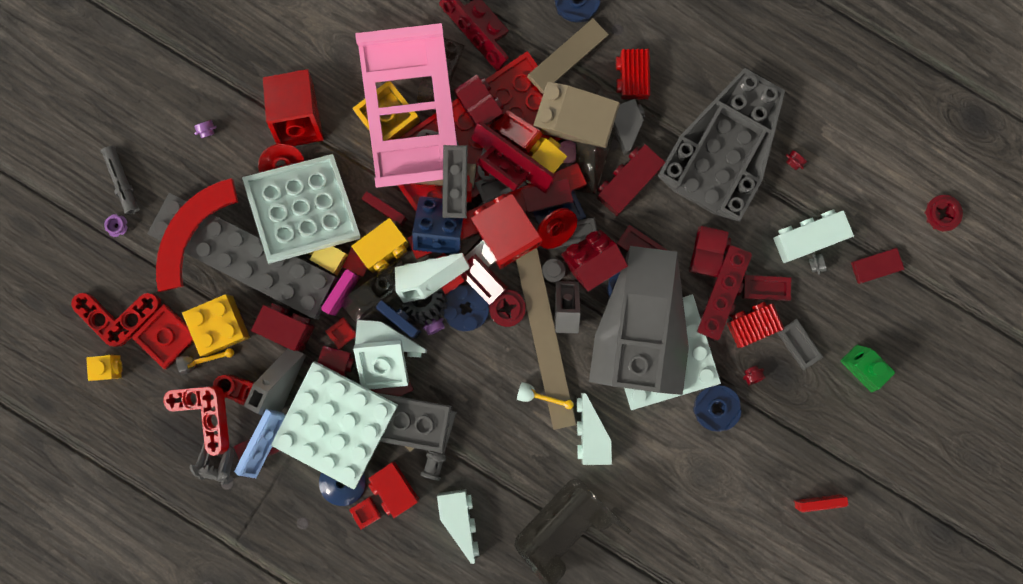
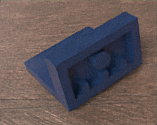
(432, 231)

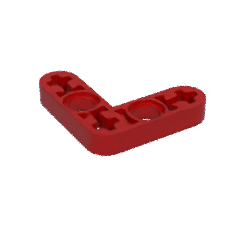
(111, 324)
(204, 403)

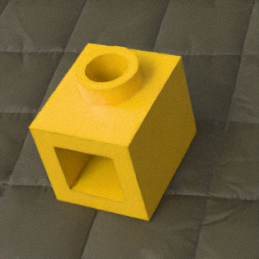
(547, 154)
(104, 367)

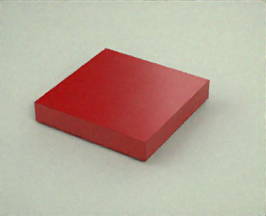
(164, 336)

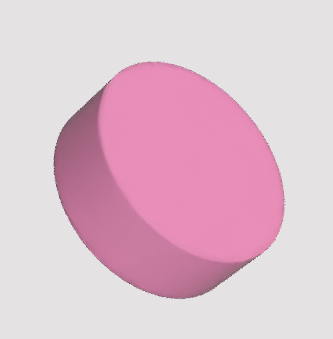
(569, 150)

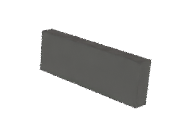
(454, 181)

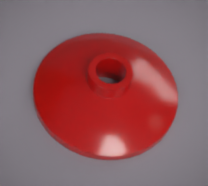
(277, 152)
(557, 228)

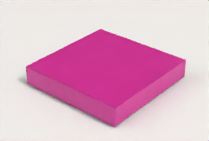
(339, 293)

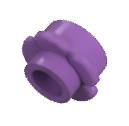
(205, 129)
(110, 225)
(434, 327)

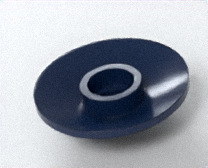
(337, 495)

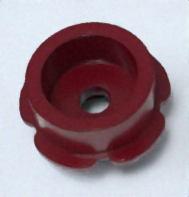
(795, 160)
(754, 375)

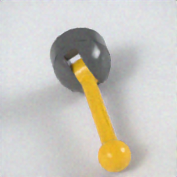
(187, 364)

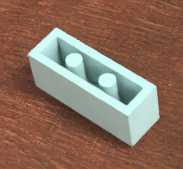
(812, 235)

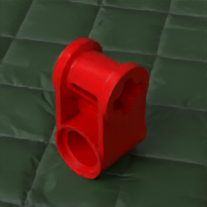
(239, 388)

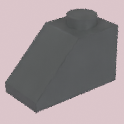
(627, 124)
(567, 307)

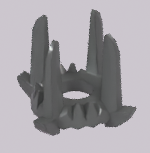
(203, 470)

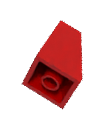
(292, 108)
(506, 230)

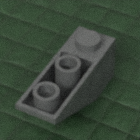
(275, 384)

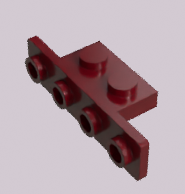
(480, 27)
(509, 162)
(724, 292)

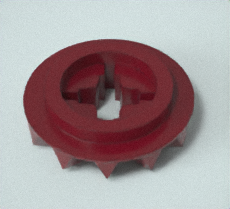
(953, 211)
(517, 314)

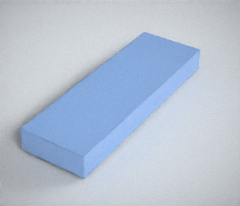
(260, 444)

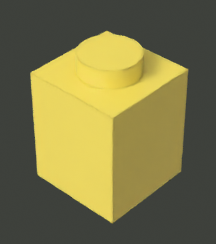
(329, 258)

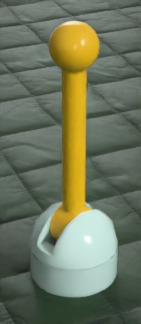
(527, 393)

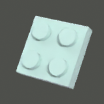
(381, 364)

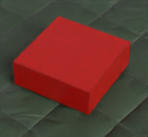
(355, 264)
(341, 333)
(365, 513)

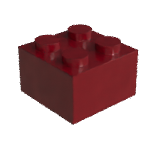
(594, 259)
(285, 329)

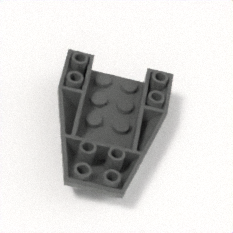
(726, 147)
(643, 327)

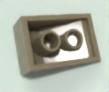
(576, 115)

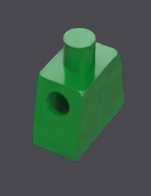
(869, 369)

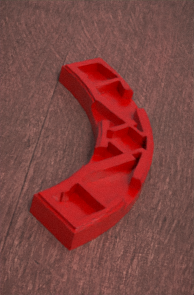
(182, 228)

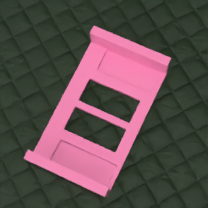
(399, 56)

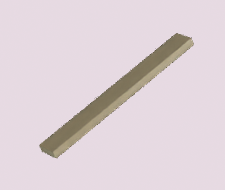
(545, 338)

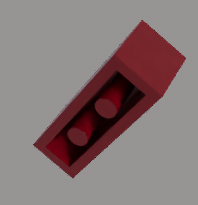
(629, 179)

